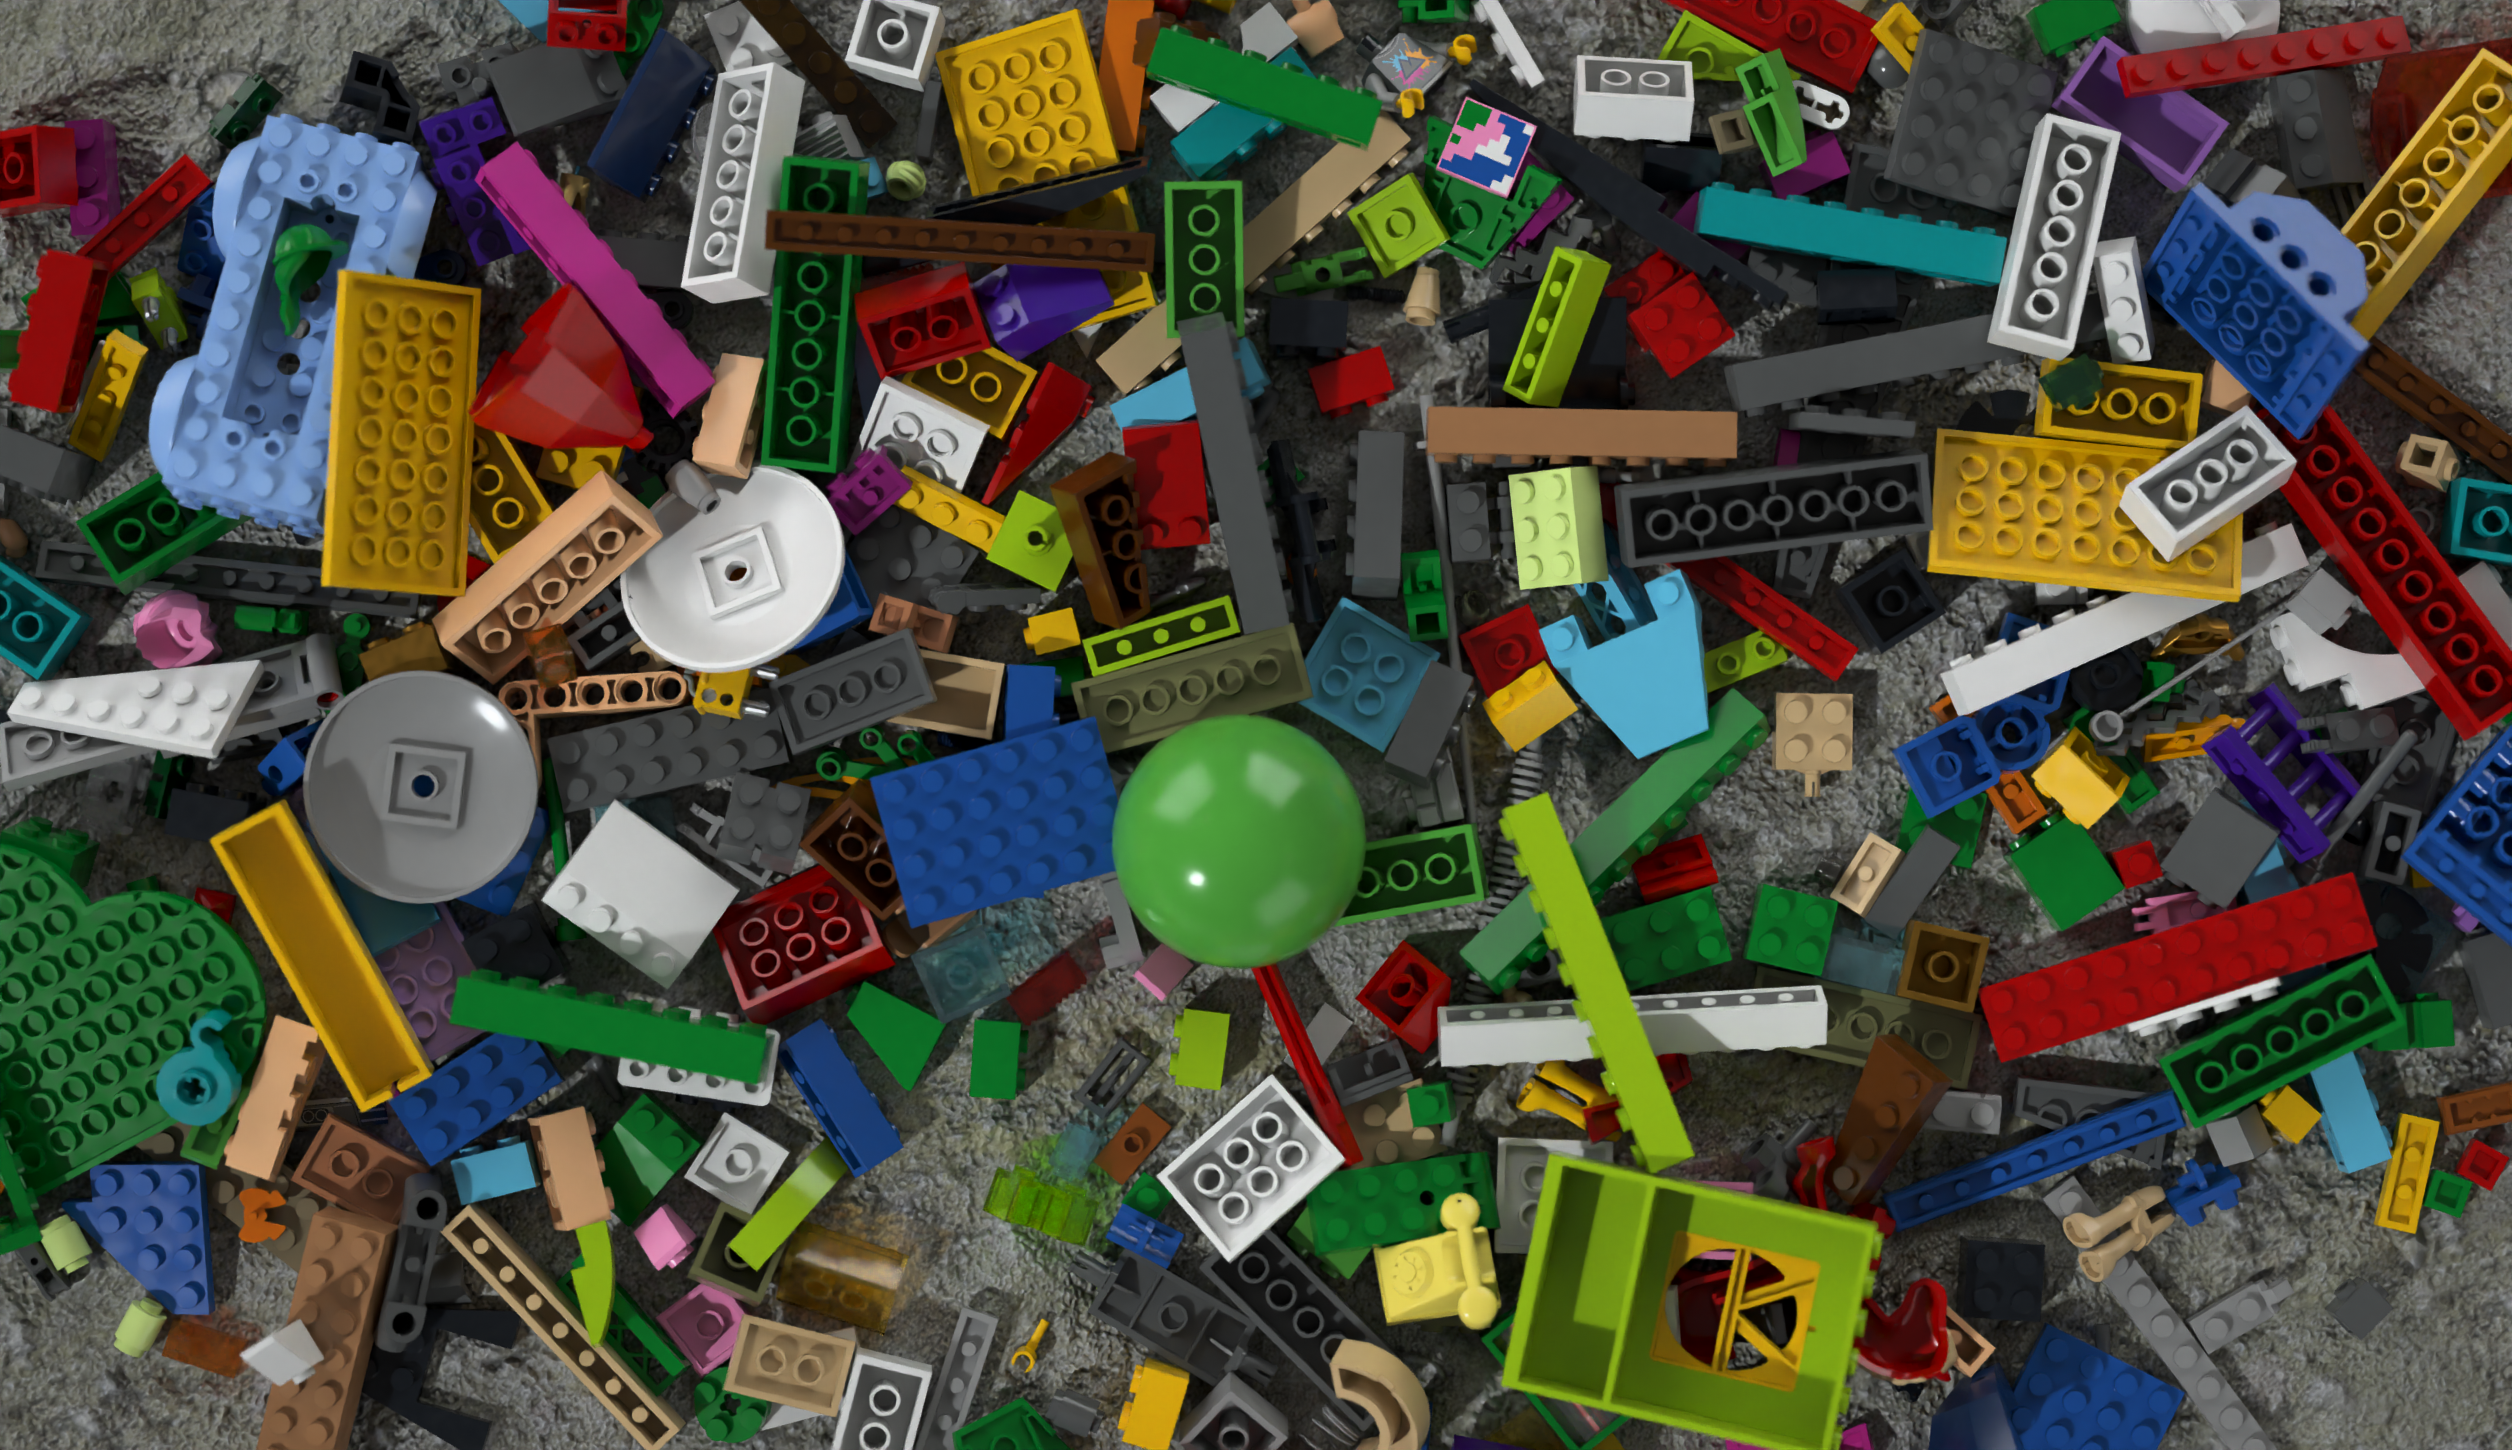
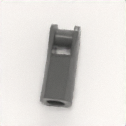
(36, 1261)

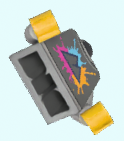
(1410, 70)

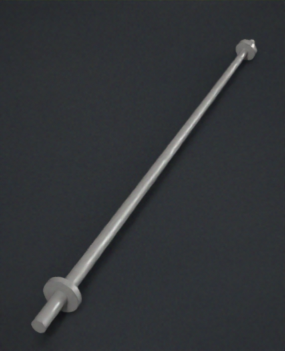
(1438, 504)

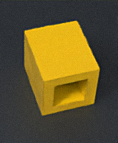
(1052, 632)
(2287, 1113)

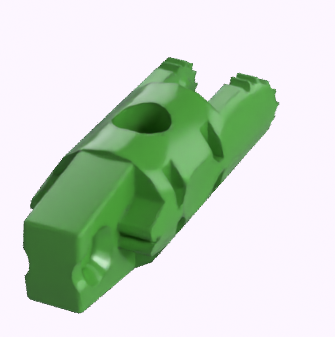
(1303, 273)

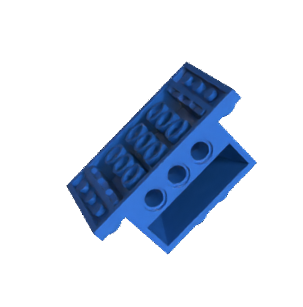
(2265, 296)
(2469, 839)

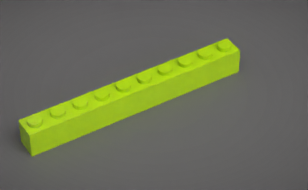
(1597, 983)

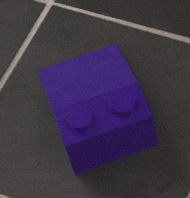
(1039, 303)

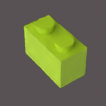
(1200, 1049)

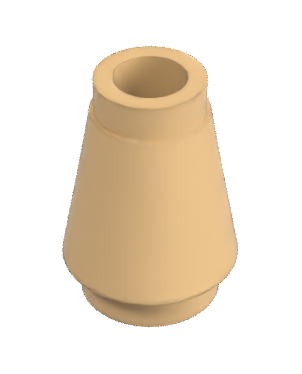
(1424, 298)

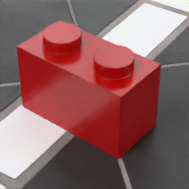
(1351, 382)

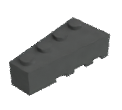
(1377, 515)

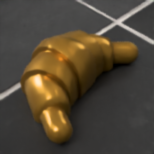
(2196, 637)

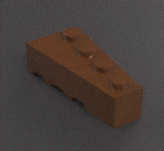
(1104, 537)
(1884, 1117)

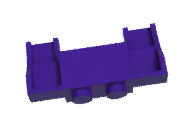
(458, 158)

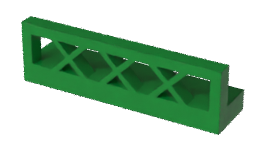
(643, 1327)

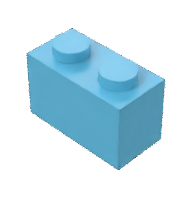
(495, 1171)

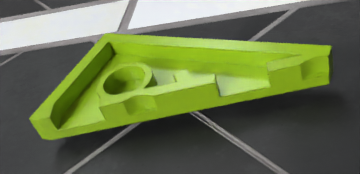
(1709, 49)

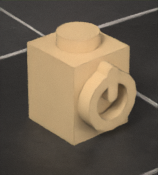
(2427, 462)

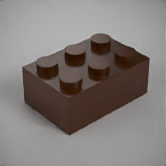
(854, 849)

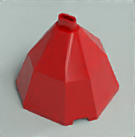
(563, 383)

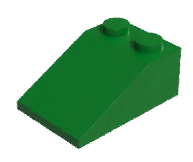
(645, 1154)

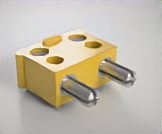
(717, 688)

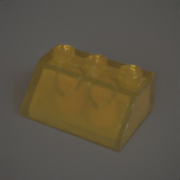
(841, 1277)

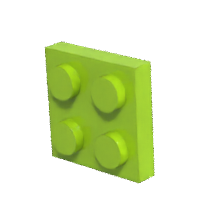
(1398, 225)

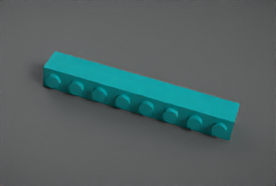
(1849, 236)

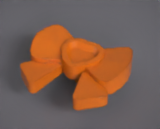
(256, 1202)

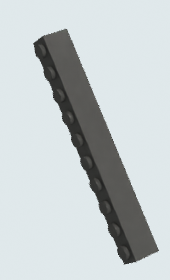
(1883, 359)

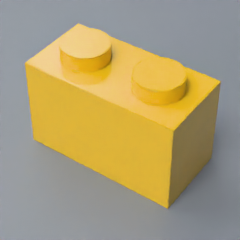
(1529, 706)

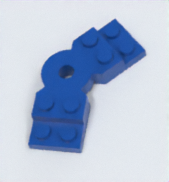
(1971, 752)

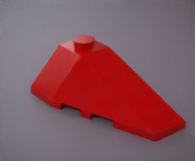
(1052, 413)

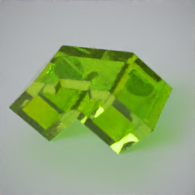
(1042, 1205)

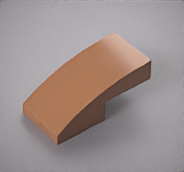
(929, 626)

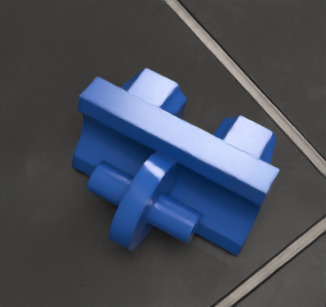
(2201, 1187)
(1144, 1236)

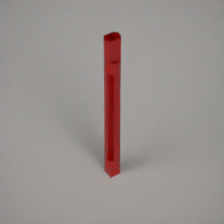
(1325, 1105)

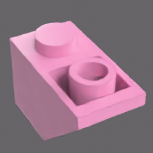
(665, 1238)

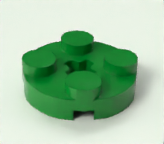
(721, 1422)

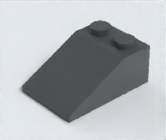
(556, 86)

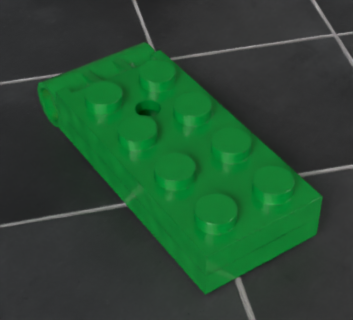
(1384, 1205)

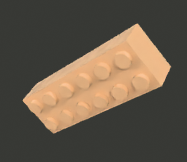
(547, 576)

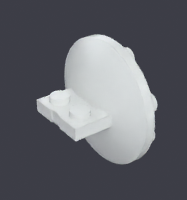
(2191, 23)

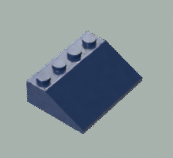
(652, 117)

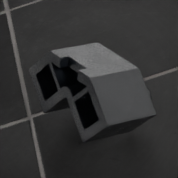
(377, 87)

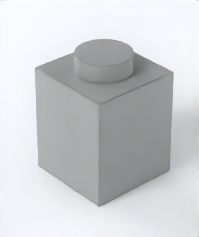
(2321, 602)
(2239, 1135)

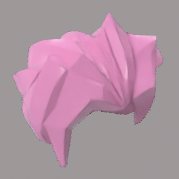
(176, 631)

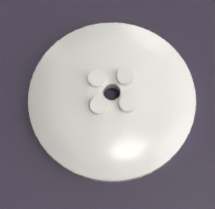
(682, 584)

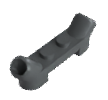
(411, 1263)

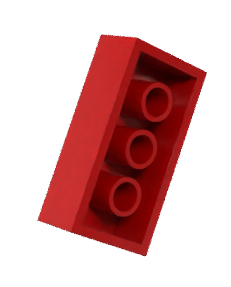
(59, 331)

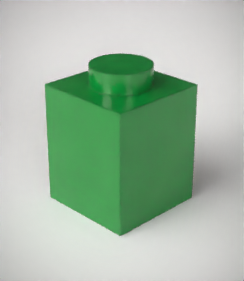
(1431, 1103)

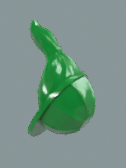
(300, 261)

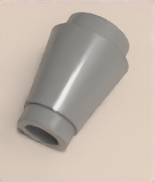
(691, 485)

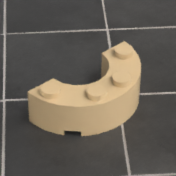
(1386, 1391)

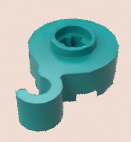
(208, 1063)

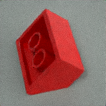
(922, 320)

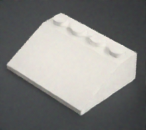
(640, 894)
(1251, 1167)

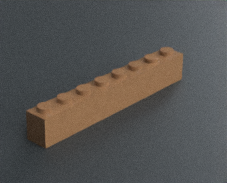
(1581, 435)

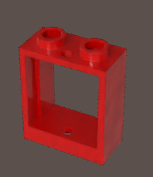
(604, 33)

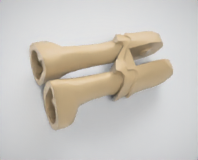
(2135, 1228)

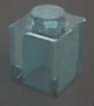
(1074, 1151)

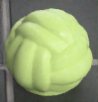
(905, 180)

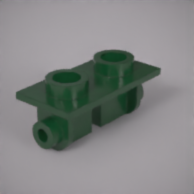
(256, 101)
(176, 774)

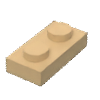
(1867, 875)

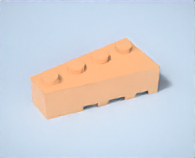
(276, 1099)

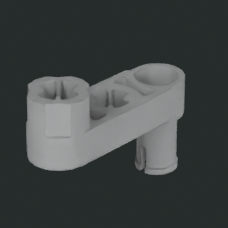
(1124, 945)

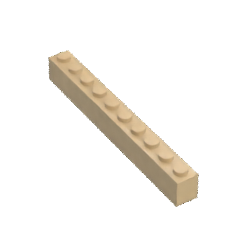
(1266, 244)

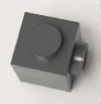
(2359, 1306)

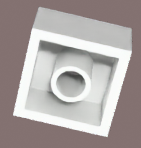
(896, 41)

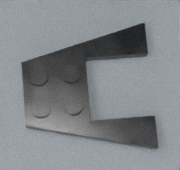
(399, 1377)

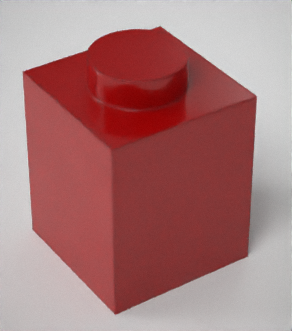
(2135, 863)

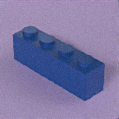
(839, 1097)

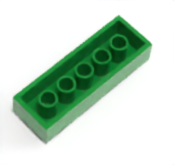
(2281, 1039)

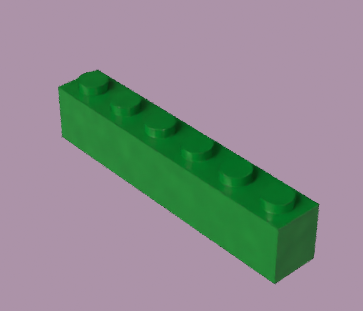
(1264, 88)

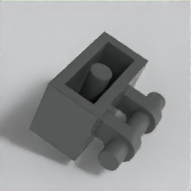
(1469, 524)
(606, 636)

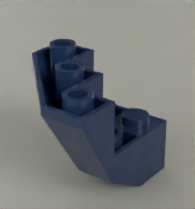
(1977, 1414)

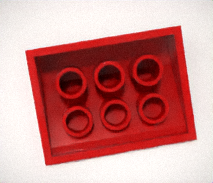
(798, 944)

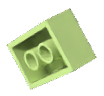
(1558, 527)

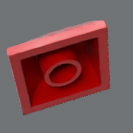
(1407, 996)

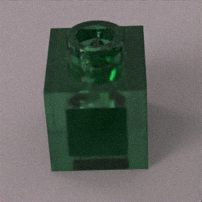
(2073, 383)

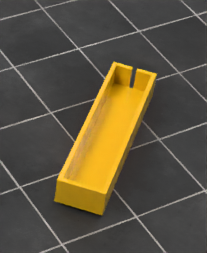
(322, 955)

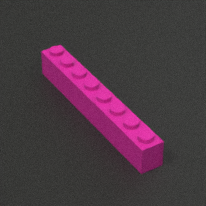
(575, 255)

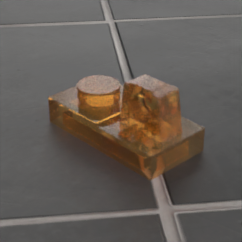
(205, 1347)

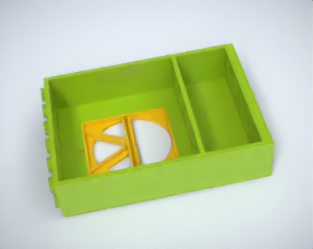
(1598, 1286)

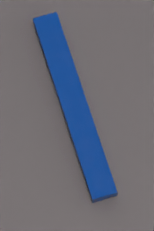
(2034, 1160)

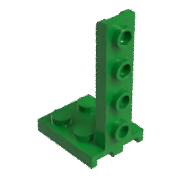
(24, 1228)

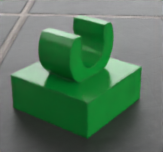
(2156, 675)

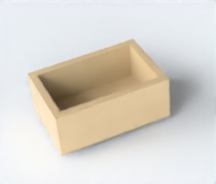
(966, 694)

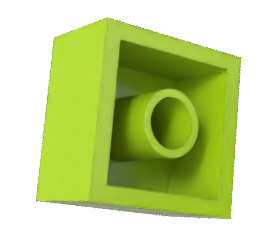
(1033, 543)

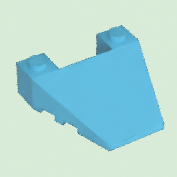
(1646, 681)

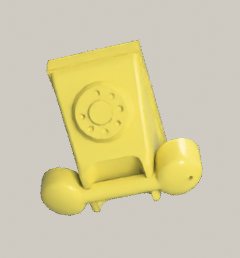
(1441, 1272)

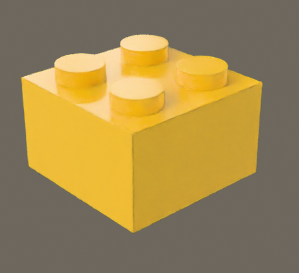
(2080, 779)
(1156, 1404)

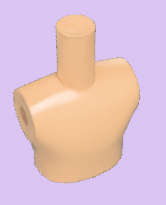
(1315, 26)

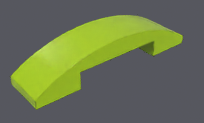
(789, 1205)

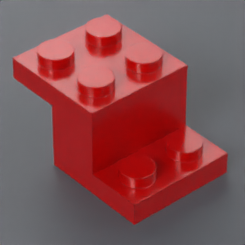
(1670, 313)

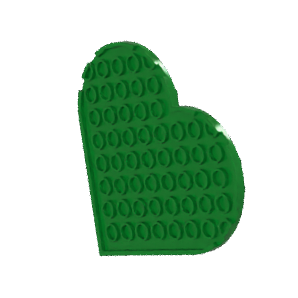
(98, 1008)

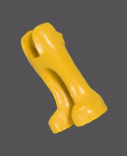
(1539, 1096)

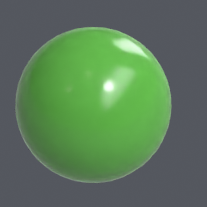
(1238, 841)

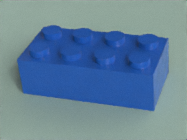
(475, 1094)

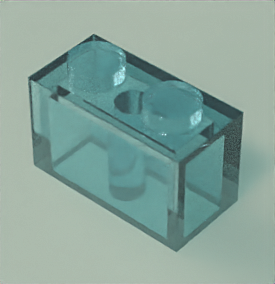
(1862, 962)

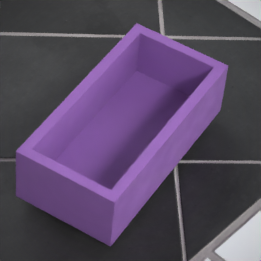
(2159, 132)

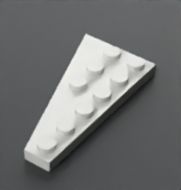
(160, 709)

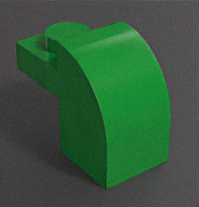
(1423, 596)

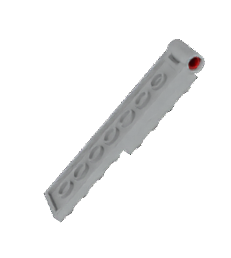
(294, 687)

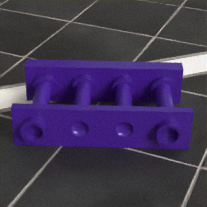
(2261, 787)

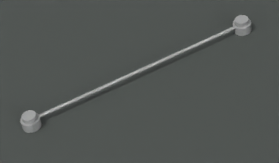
(2108, 725)

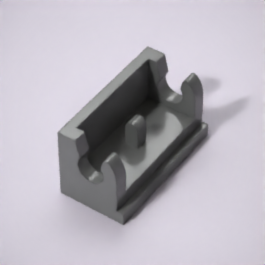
(1370, 1072)

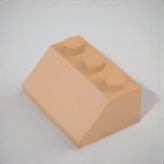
(570, 1168)

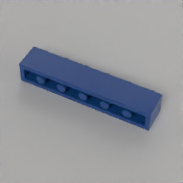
(1029, 704)

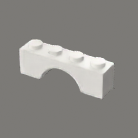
(1262, 32)

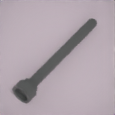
(2311, 870)

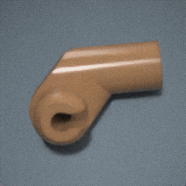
(13, 538)

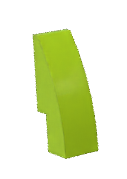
(596, 1279)

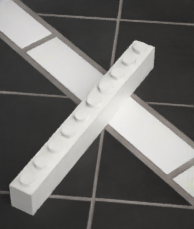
(2104, 627)
(1671, 1022)

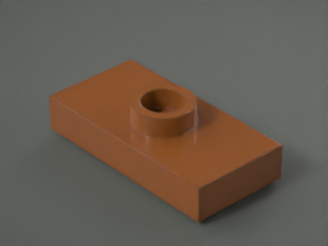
(2476, 1108)
(1132, 1143)

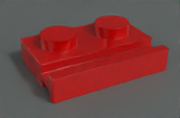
(1674, 869)

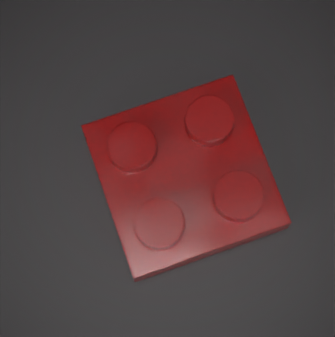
(1505, 649)

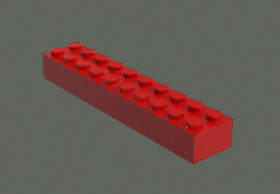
(2397, 573)
(2177, 967)

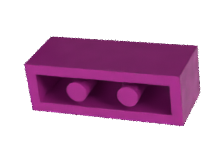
(95, 177)

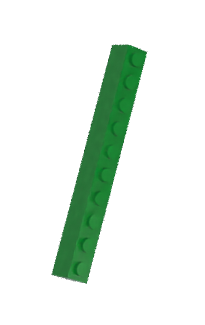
(1624, 833)

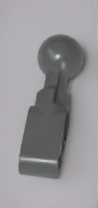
(1885, 69)

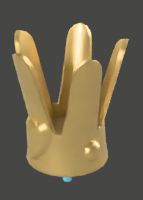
(575, 188)

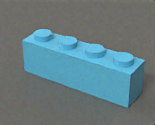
(1172, 396)

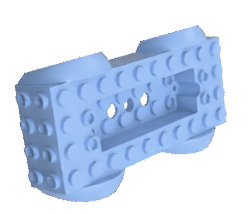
(226, 419)

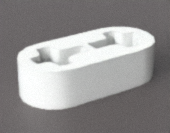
(1824, 98)

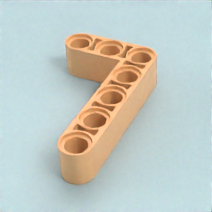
(576, 703)

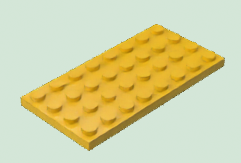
(1034, 112)
(401, 435)
(2055, 518)

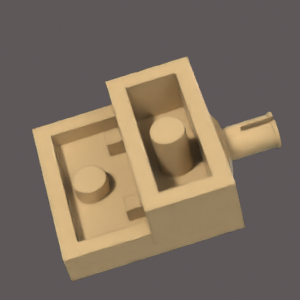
(1812, 735)

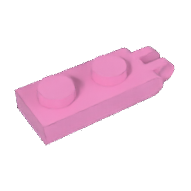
(2174, 910)

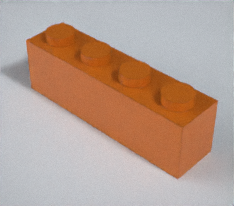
(1122, 80)

